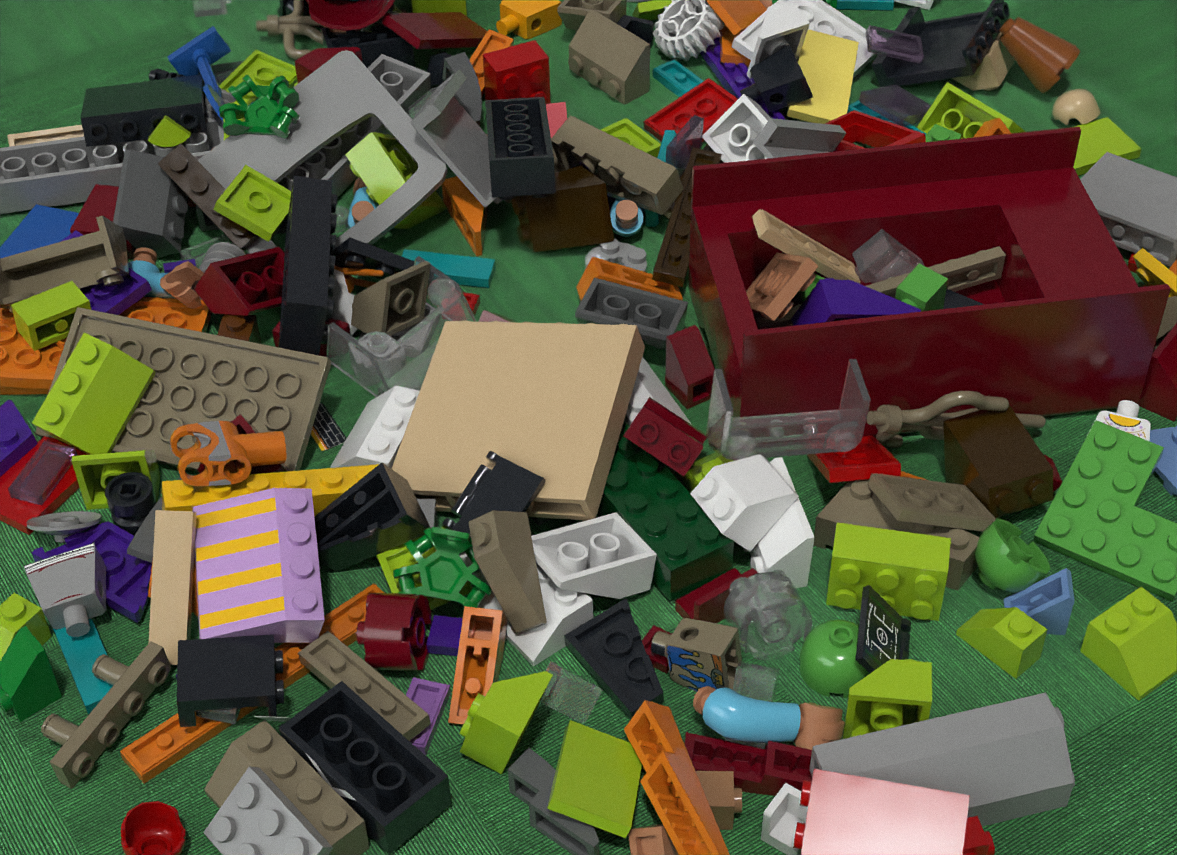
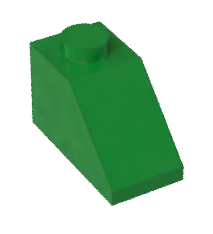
(26, 677)

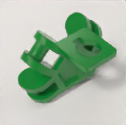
(264, 114)
(444, 571)

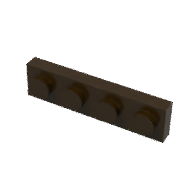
(204, 192)

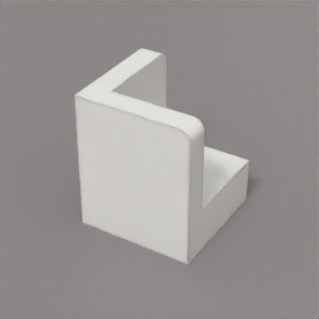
(781, 820)

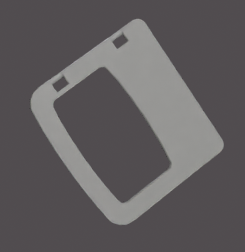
(328, 105)

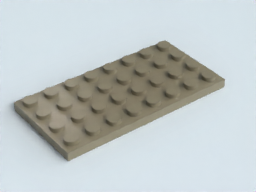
(207, 381)

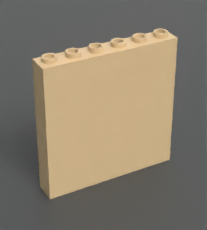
(531, 395)

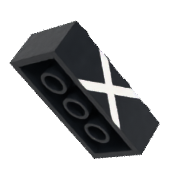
(369, 765)

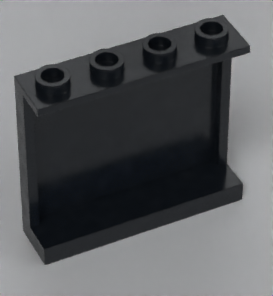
(949, 45)
(137, 108)

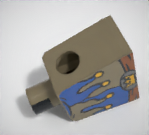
(700, 653)

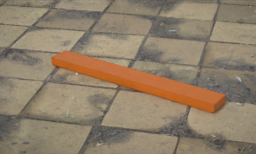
(170, 742)

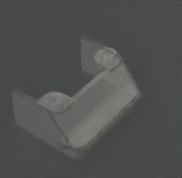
(382, 362)
(790, 432)

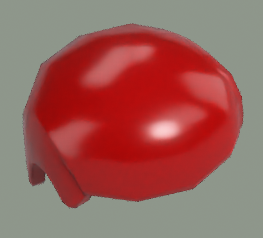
(152, 830)

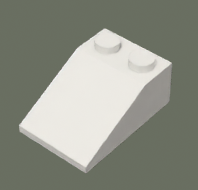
(596, 557)

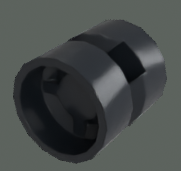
(130, 500)

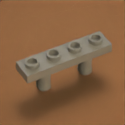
(102, 726)

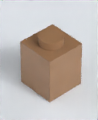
(721, 796)

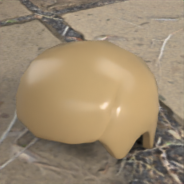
(1076, 104)

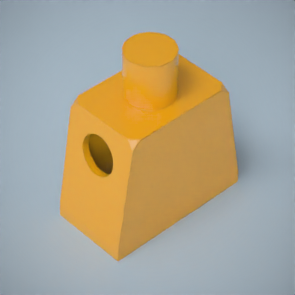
(528, 17)

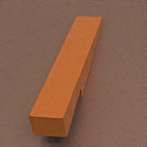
(673, 782)

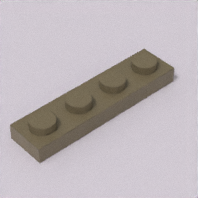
(336, 662)

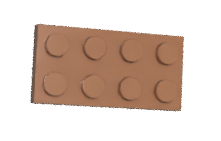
(778, 283)

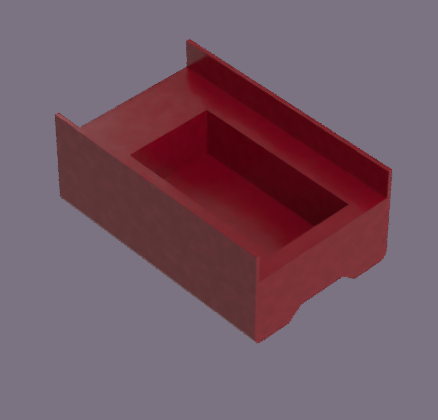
(1053, 333)

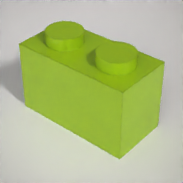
(49, 314)

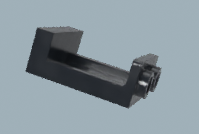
(228, 675)

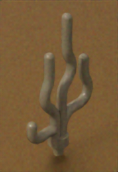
(293, 25)
(929, 419)

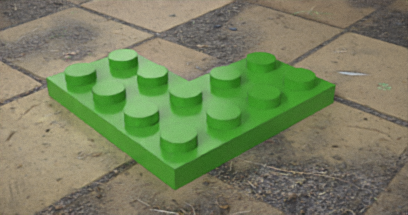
(1098, 516)

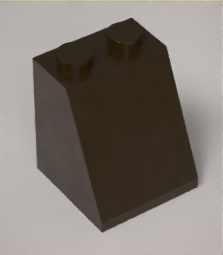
(568, 218)
(996, 461)

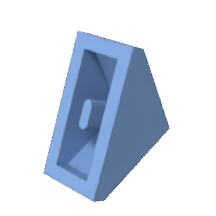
(1047, 601)

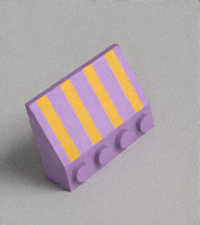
(259, 567)

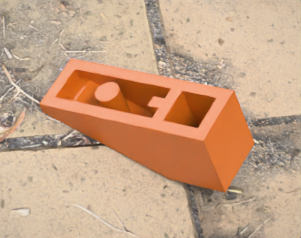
(466, 212)
(625, 276)
(477, 658)

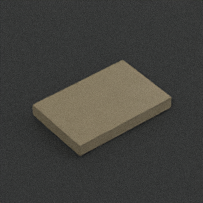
(930, 502)

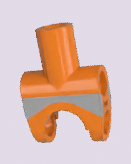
(226, 452)

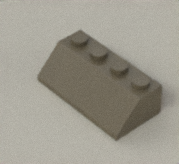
(299, 783)

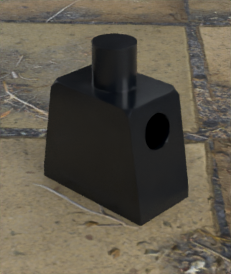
(778, 81)

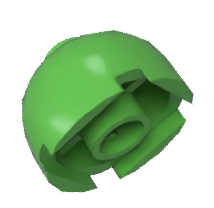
(1007, 560)
(830, 658)

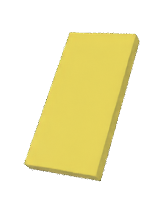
(829, 71)

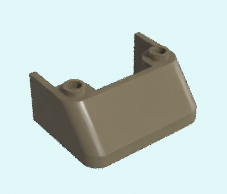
(83, 259)

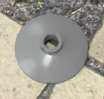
(64, 523)

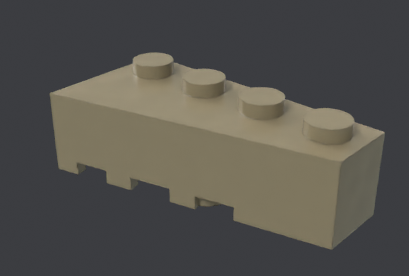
(623, 168)
(860, 506)

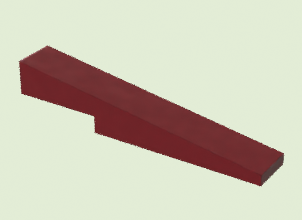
(753, 768)

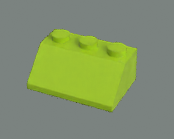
(961, 113)
(384, 169)
(94, 396)

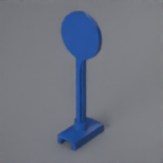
(198, 57)

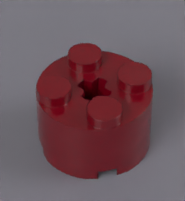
(395, 631)

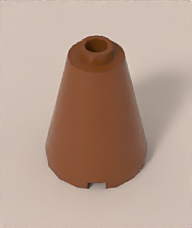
(1037, 52)

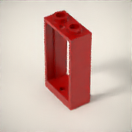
(873, 132)

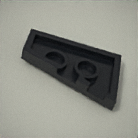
(361, 255)
(617, 658)

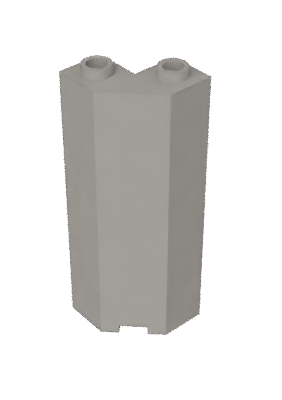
(1000, 754)

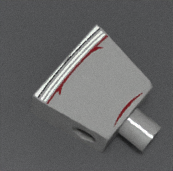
(70, 588)

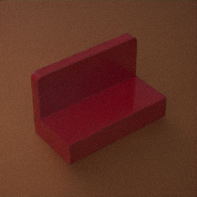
(709, 600)

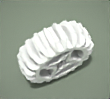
(686, 29)

